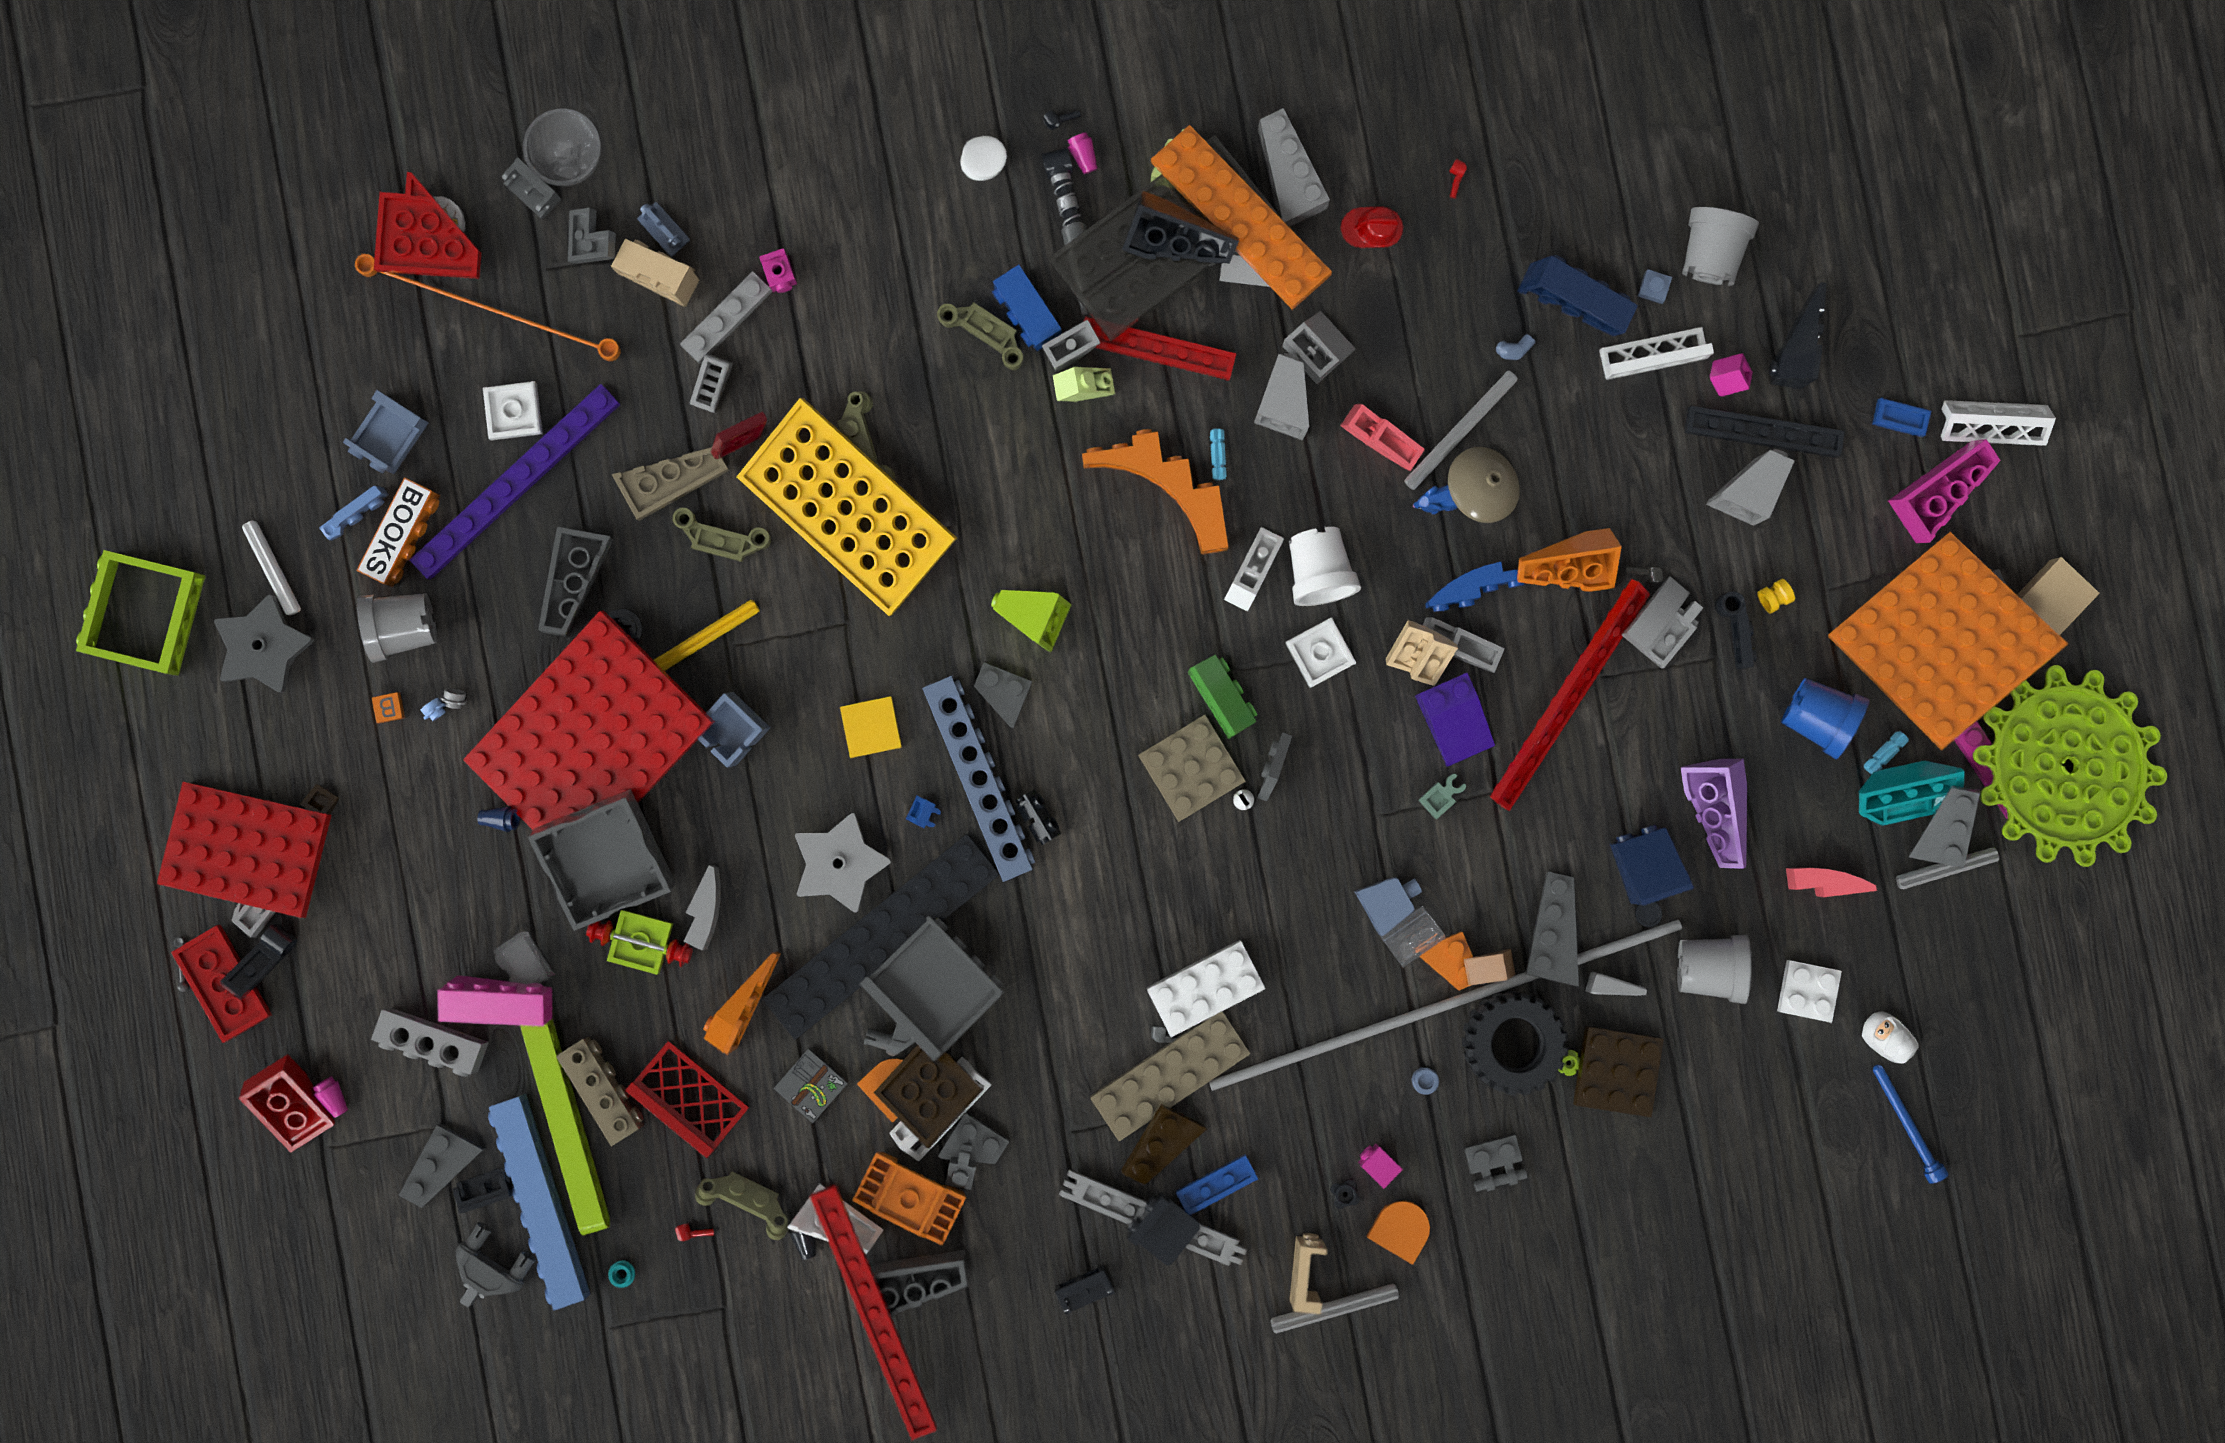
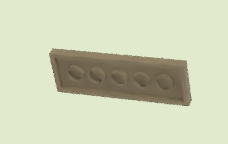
(1169, 1075)

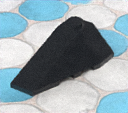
(1170, 231)

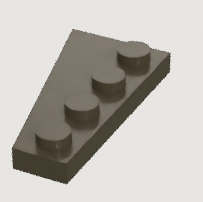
(662, 483)

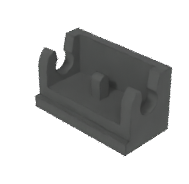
(530, 188)

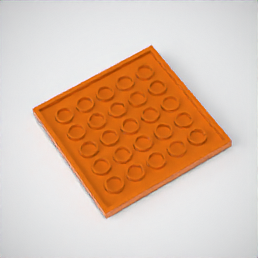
(1947, 640)

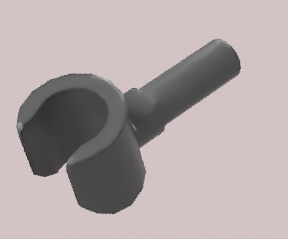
(1159, 1035)

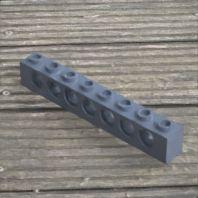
(936, 696)

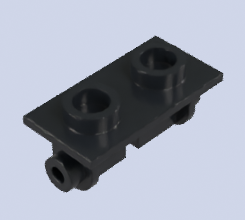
(1033, 806)

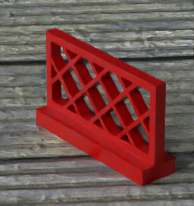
(673, 1118)

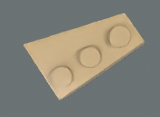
(656, 271)

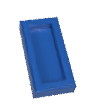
(1901, 417)

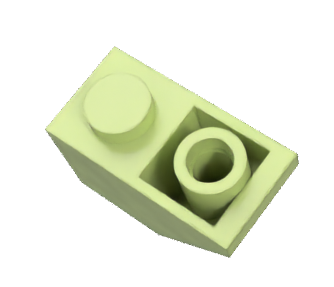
(1083, 383)

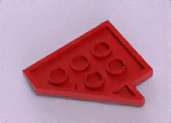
(421, 237)

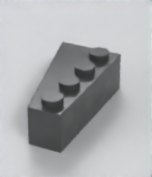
(571, 574)

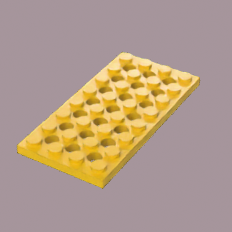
(879, 486)

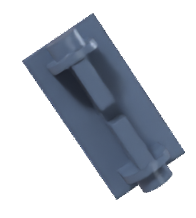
(662, 228)

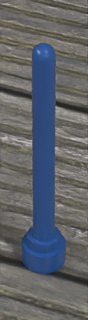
(1933, 1169)

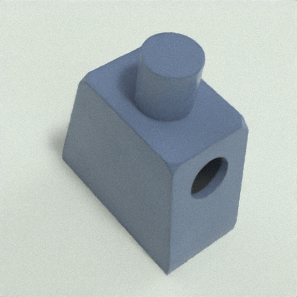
(1388, 902)

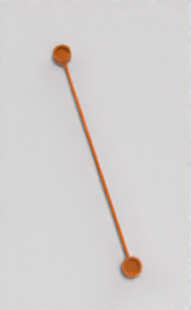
(607, 348)

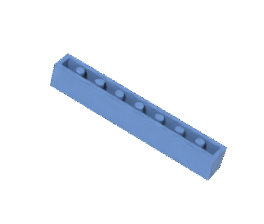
(539, 1202)

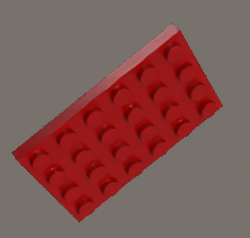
(244, 849)

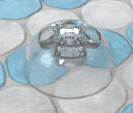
(554, 138)

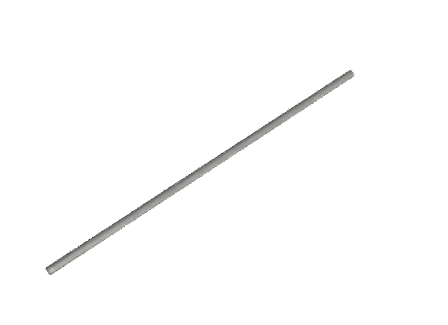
(1433, 1009)

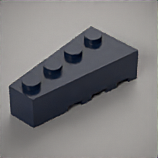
(1578, 294)

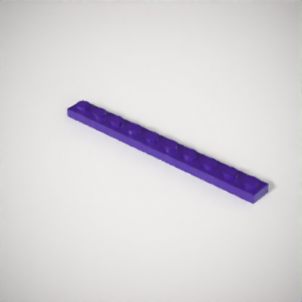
(514, 482)

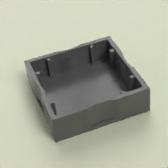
(602, 859)

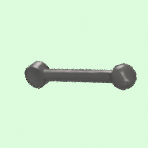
(182, 986)

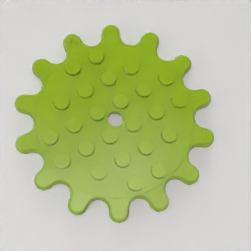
(2107, 771)

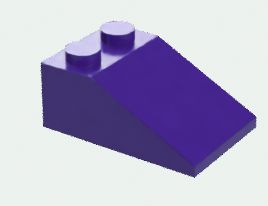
(1456, 719)

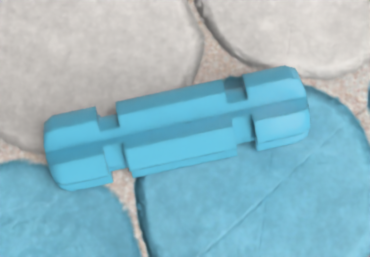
(1218, 454)
(1886, 752)

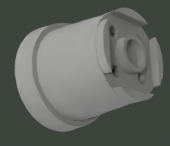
(1717, 244)
(395, 624)
(1715, 967)

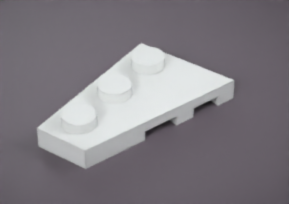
(809, 1223)

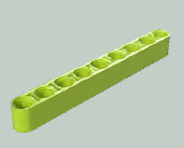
(566, 1128)

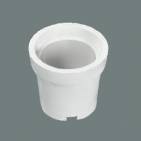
(1321, 568)

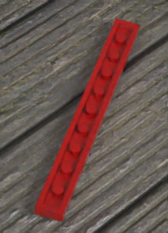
(1570, 695)
(873, 1311)

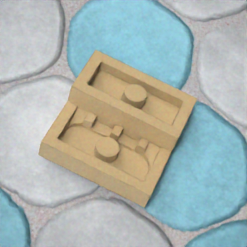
(1421, 653)

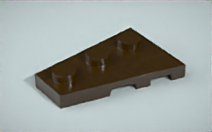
(1161, 1143)

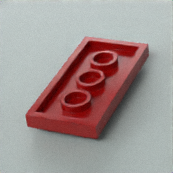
(204, 965)

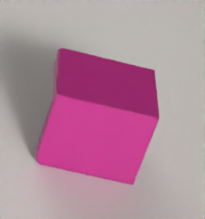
(1731, 375)

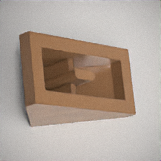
(1490, 967)

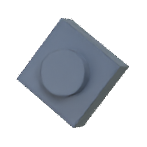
(1654, 286)

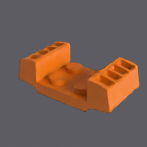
(909, 1198)

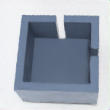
(734, 729)

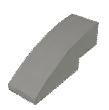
(1656, 614)
(1470, 647)
(705, 909)

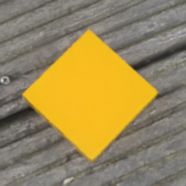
(871, 727)

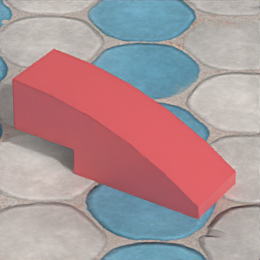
(1382, 436)
(1827, 881)

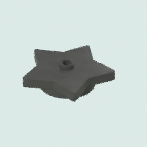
(278, 650)

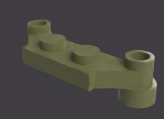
(986, 328)
(855, 427)
(720, 541)
(748, 1197)

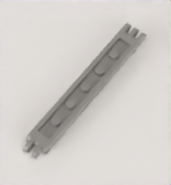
(1127, 1207)

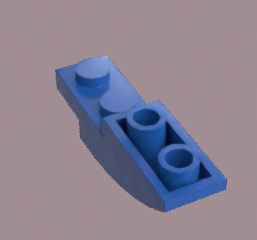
(1467, 587)

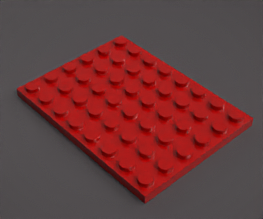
(588, 729)

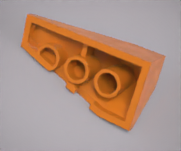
(1580, 561)
(732, 1019)

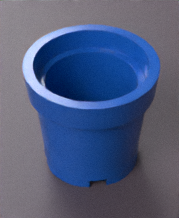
(1825, 715)

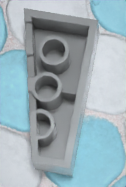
(1291, 174)

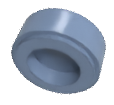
(1425, 1080)

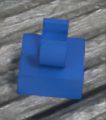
(921, 811)

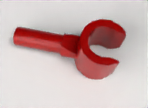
(1457, 169)
(684, 1232)

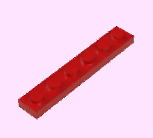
(1168, 351)

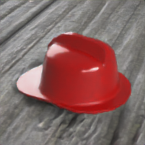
(1371, 227)

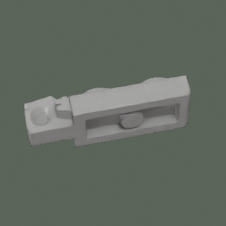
(1674, 635)

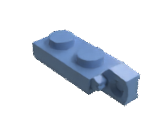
(353, 512)

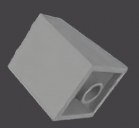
(1285, 399)
(1755, 488)

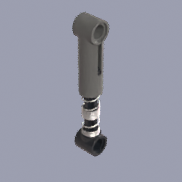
(1059, 171)

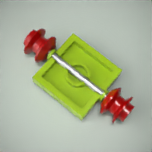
(640, 942)

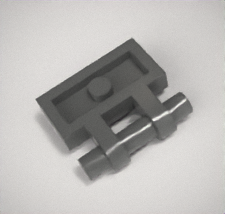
(1494, 1154)

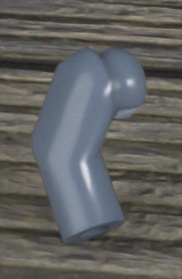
(1515, 351)

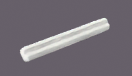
(271, 568)

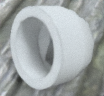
(1238, 802)

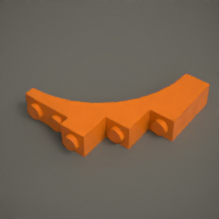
(1144, 458)

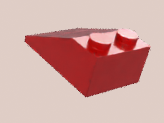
(285, 1103)

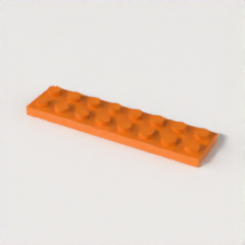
(1235, 208)

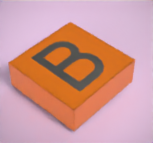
(388, 707)

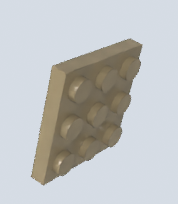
(1191, 768)

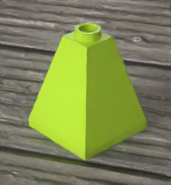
(1033, 613)

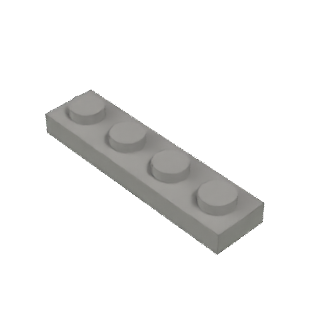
(726, 317)

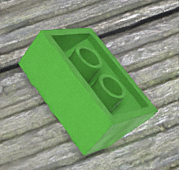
(1222, 695)

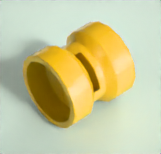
(1777, 595)

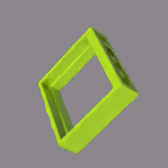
(180, 622)

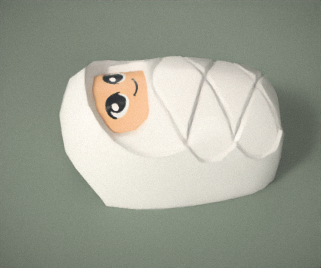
(1889, 1037)

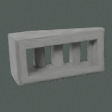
(701, 380)
(1608, 985)

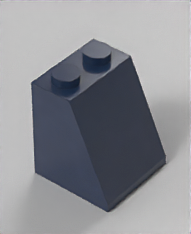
(1650, 866)

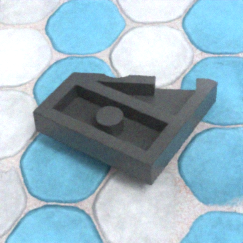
(1003, 691)
(1272, 770)

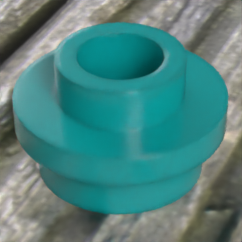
(618, 1281)

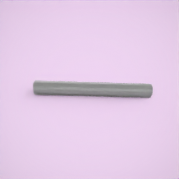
(1336, 1308)

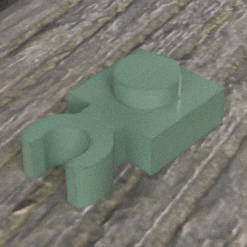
(1439, 798)

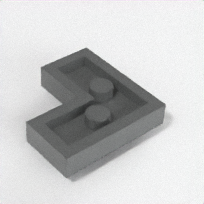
(584, 241)

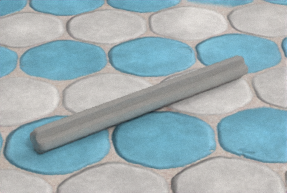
(1460, 430)

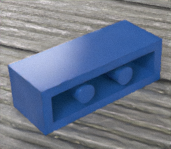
(1026, 308)

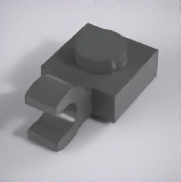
(961, 1170)

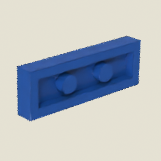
(1216, 1184)

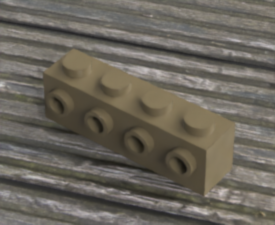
(600, 1090)

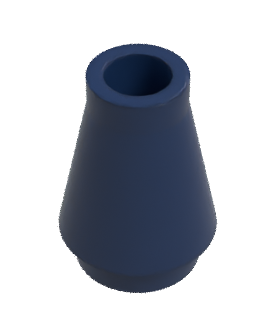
(499, 818)

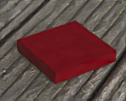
(738, 435)

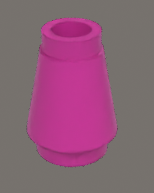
(1083, 152)
(331, 1096)

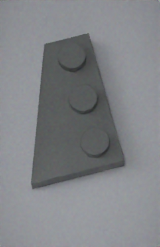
(1950, 829)
(438, 1164)

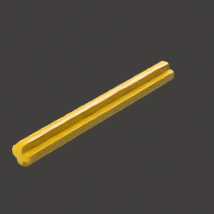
(707, 635)

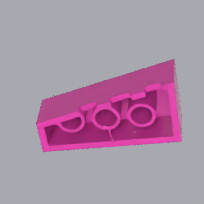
(1937, 494)
(494, 1002)

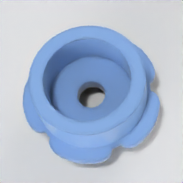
(433, 709)

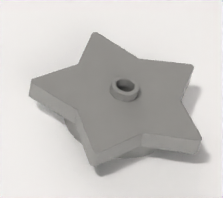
(858, 859)

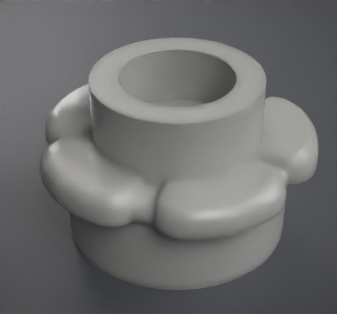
(454, 698)

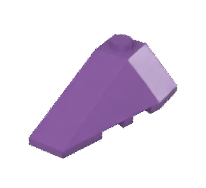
(1720, 801)

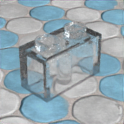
(523, 960)

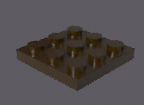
(1618, 1071)
(928, 1094)

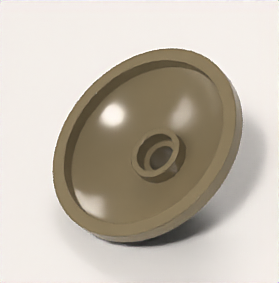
(1476, 492)

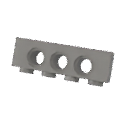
(470, 1048)

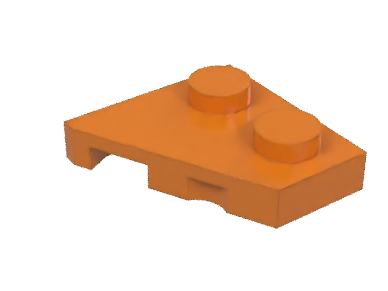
(1448, 959)

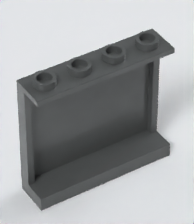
(933, 988)

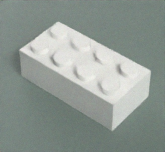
(1205, 988)

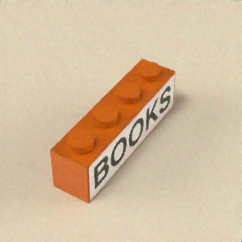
(398, 533)

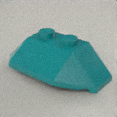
(1907, 791)

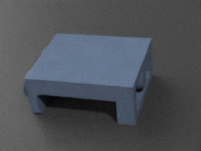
(386, 434)

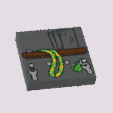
(811, 1085)

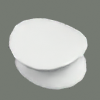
(983, 158)

